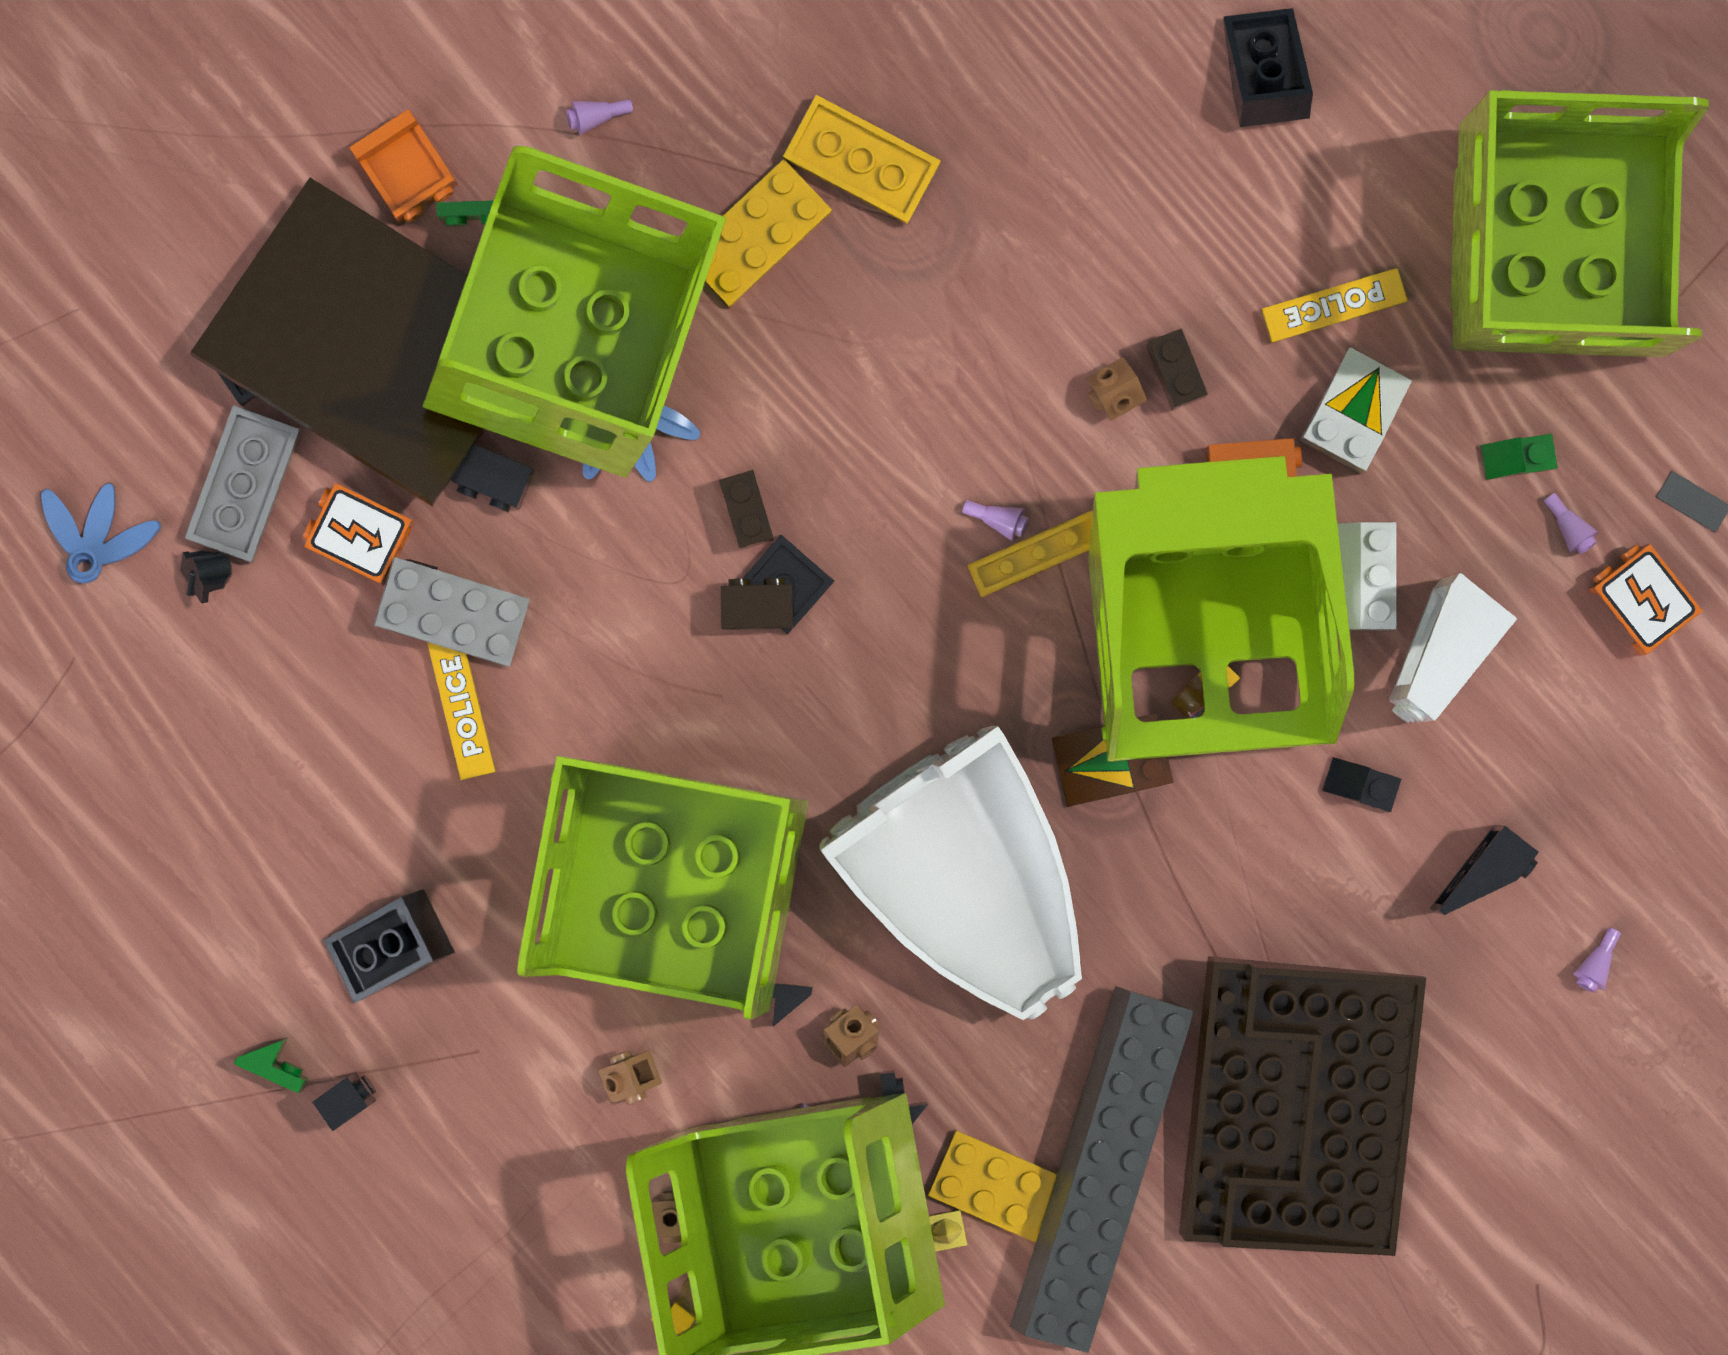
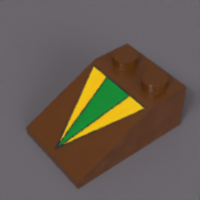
(1090, 777)

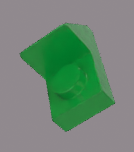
(1518, 456)
(264, 1064)

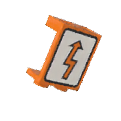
(357, 533)
(1645, 597)

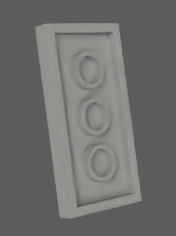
(243, 484)
(451, 612)

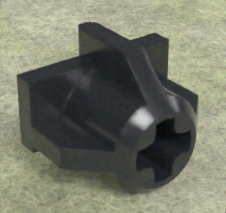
(205, 572)

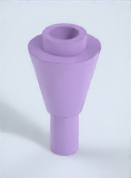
(590, 114)
(1005, 520)
(1575, 531)
(1595, 969)

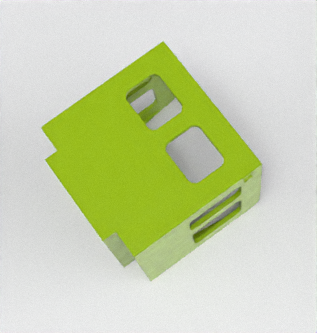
(1570, 225)
(573, 315)
(1213, 573)
(664, 884)
(792, 1231)

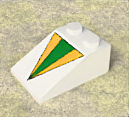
(1356, 411)

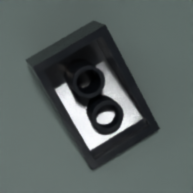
(1267, 67)
(1494, 864)
(389, 945)

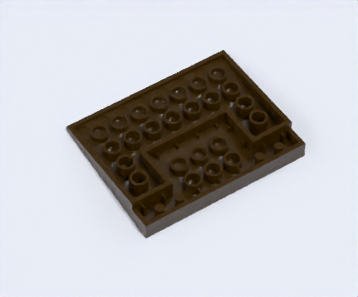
(344, 338)
(1301, 1107)

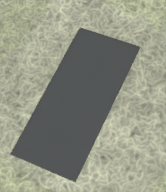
(1693, 501)

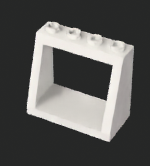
(1448, 646)

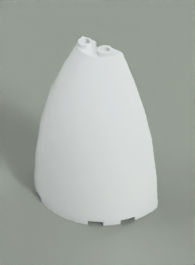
(967, 874)

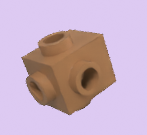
(1115, 389)
(851, 1035)
(629, 1076)
(660, 1207)

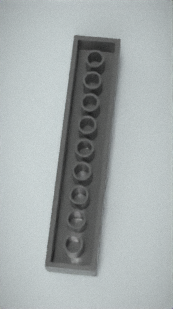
(1101, 1169)

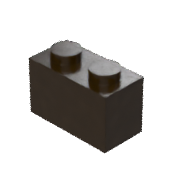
(1176, 369)
(746, 510)
(757, 605)

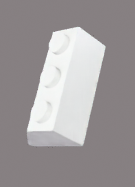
(1369, 574)

